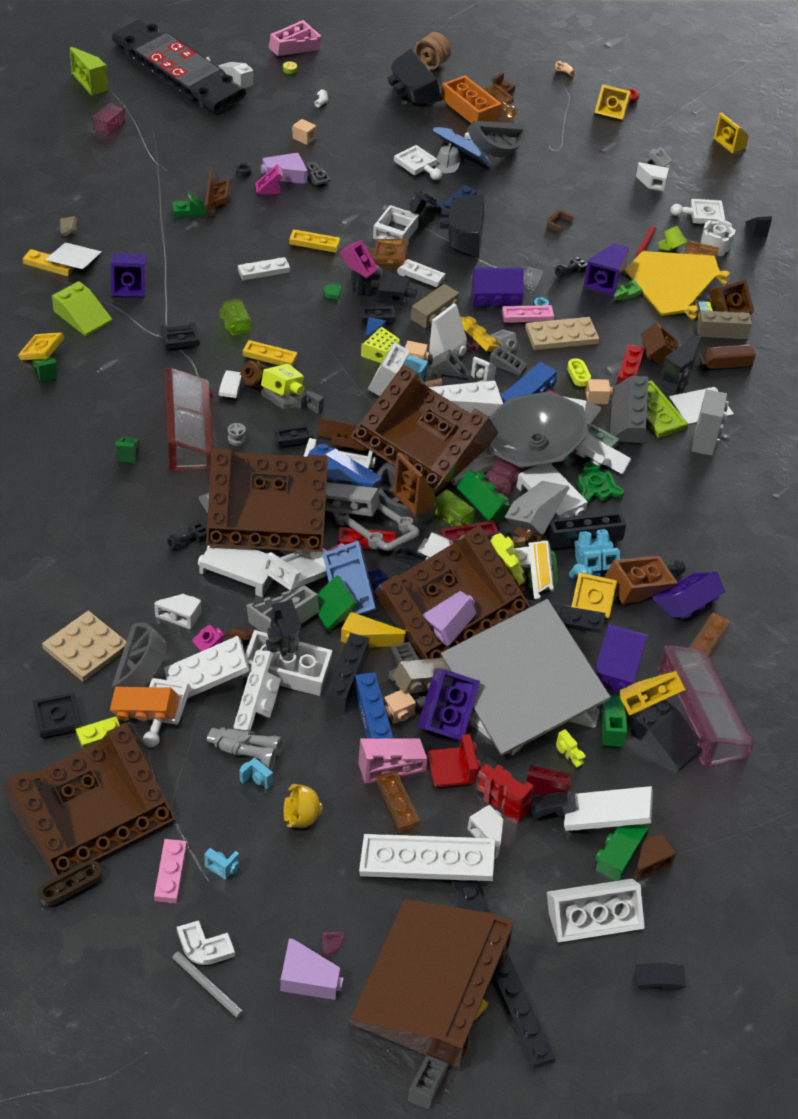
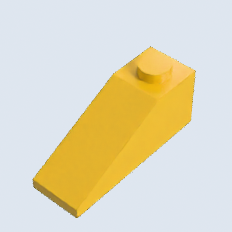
(379, 633)
(650, 691)

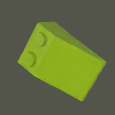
(89, 71)
(80, 308)

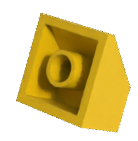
(613, 102)
(730, 134)

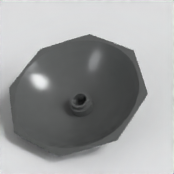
(537, 429)

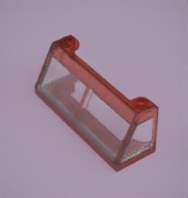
(188, 420)

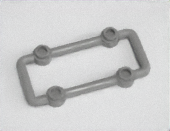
(375, 540)

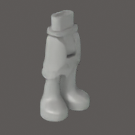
(239, 743)

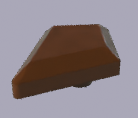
(243, 633)

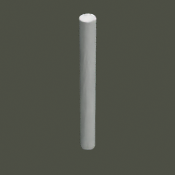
(208, 985)

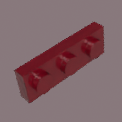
(456, 532)

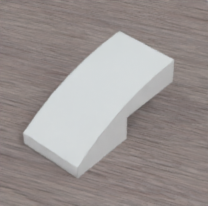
(230, 384)

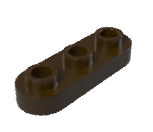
(77, 876)

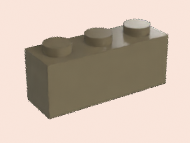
(433, 305)
(724, 324)
(417, 674)

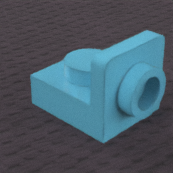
(258, 771)
(220, 864)

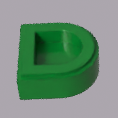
(332, 291)

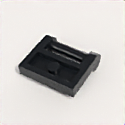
(180, 336)

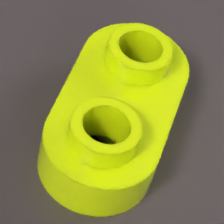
(578, 372)

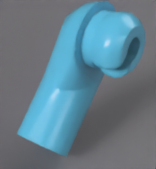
(579, 568)

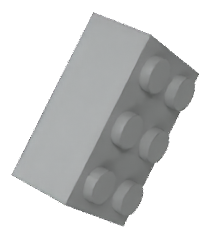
(710, 422)

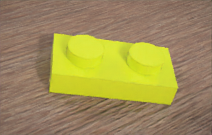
(95, 732)

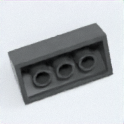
(630, 409)

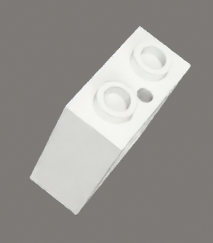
(396, 215)
(388, 368)

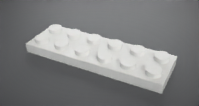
(428, 857)

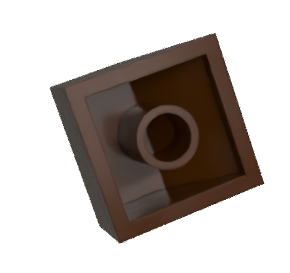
(732, 298)
(658, 343)

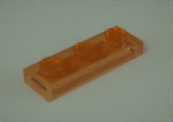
(710, 633)
(397, 801)

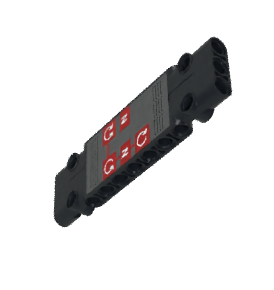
(179, 65)

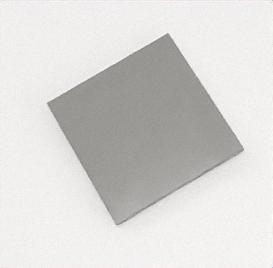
(527, 676)

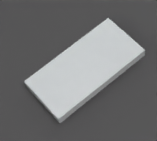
(611, 809)

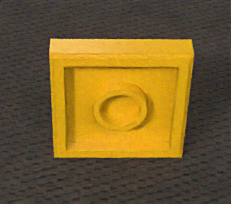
(41, 346)
(594, 593)

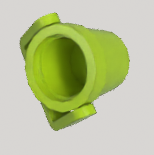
(673, 239)

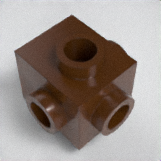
(253, 374)

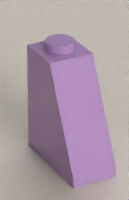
(292, 167)
(450, 617)
(309, 973)

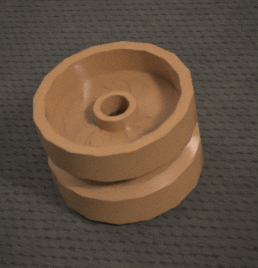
(433, 50)

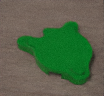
(597, 483)

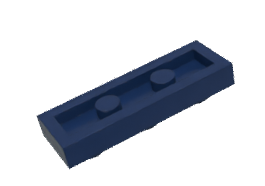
(463, 191)

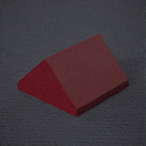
(547, 780)

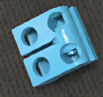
(596, 552)

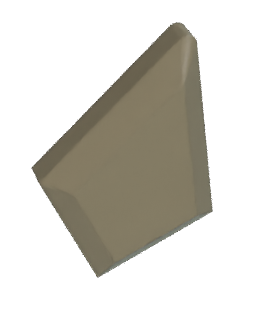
(68, 225)

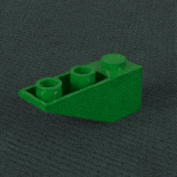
(613, 722)

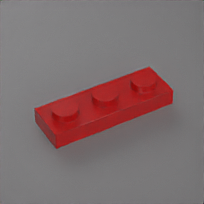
(630, 362)
(349, 535)

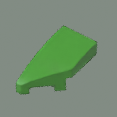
(628, 290)

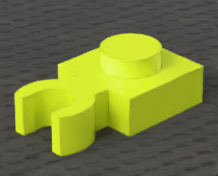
(568, 747)

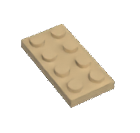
(561, 333)

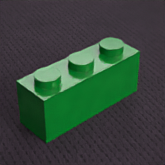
(484, 495)
(620, 850)

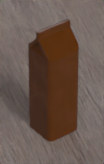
(728, 356)

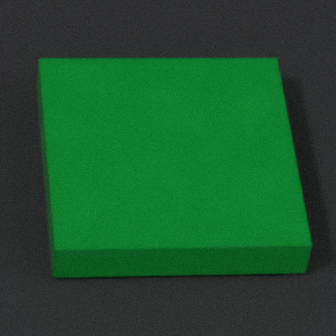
(335, 602)

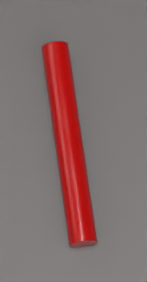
(645, 242)

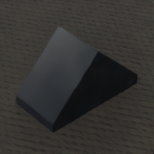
(759, 226)

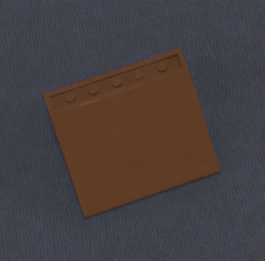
(425, 429)
(267, 501)
(464, 566)
(89, 802)
(433, 978)

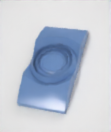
(462, 144)
(351, 566)

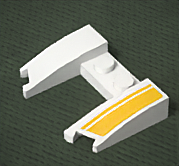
(539, 559)

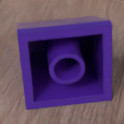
(606, 269)
(128, 274)
(619, 657)

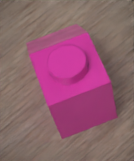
(358, 258)

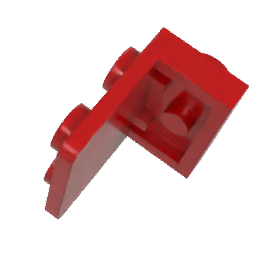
(454, 765)

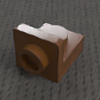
(505, 85)
(530, 537)

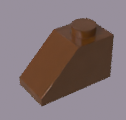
(654, 856)

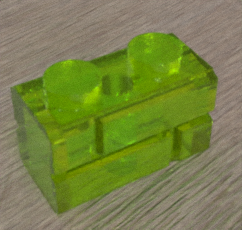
(235, 317)
(453, 509)

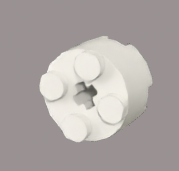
(719, 235)

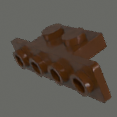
(217, 192)
(340, 433)

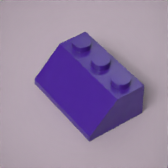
(497, 286)
(690, 594)
(448, 704)

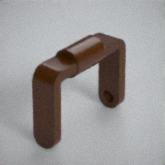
(554, 217)

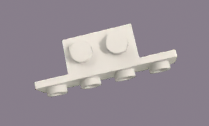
(603, 454)
(259, 692)

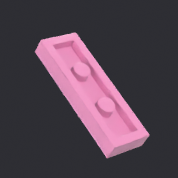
(527, 313)
(170, 871)

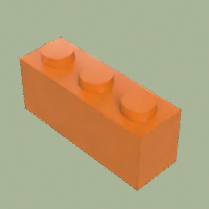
(144, 703)

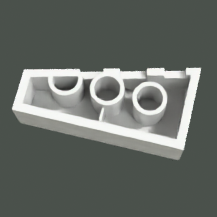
(478, 395)

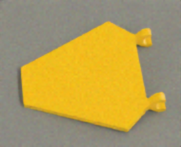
(674, 279)

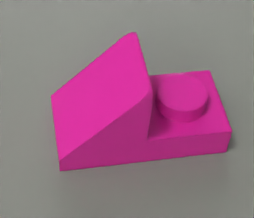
(269, 182)

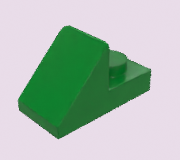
(193, 206)
(46, 369)
(126, 449)

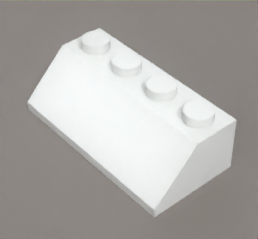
(596, 910)

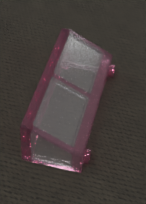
(707, 705)

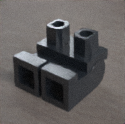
(364, 285)
(284, 629)

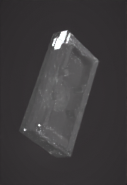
(531, 279)
(282, 401)

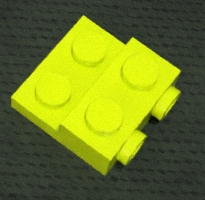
(508, 555)

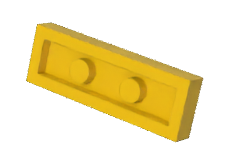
(314, 241)
(37, 259)
(479, 334)
(269, 353)

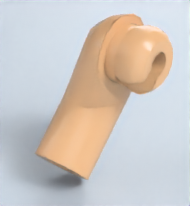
(564, 67)

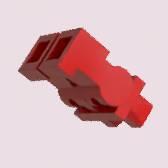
(505, 792)

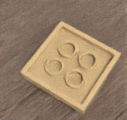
(85, 646)

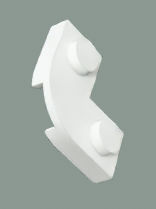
(204, 950)

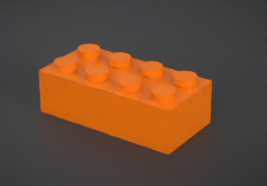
(470, 100)

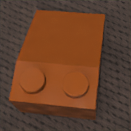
(412, 487)
(640, 578)

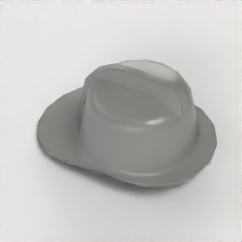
(448, 159)

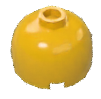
(302, 806)

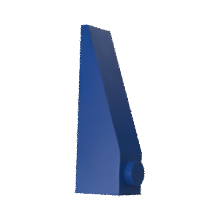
(343, 468)

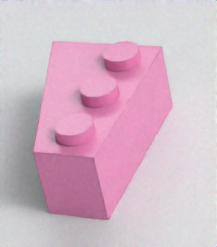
(295, 39)
(388, 755)

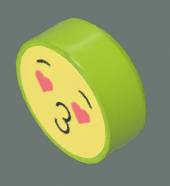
(290, 67)

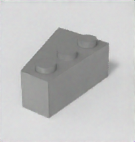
(303, 599)

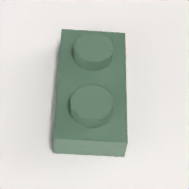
(602, 436)

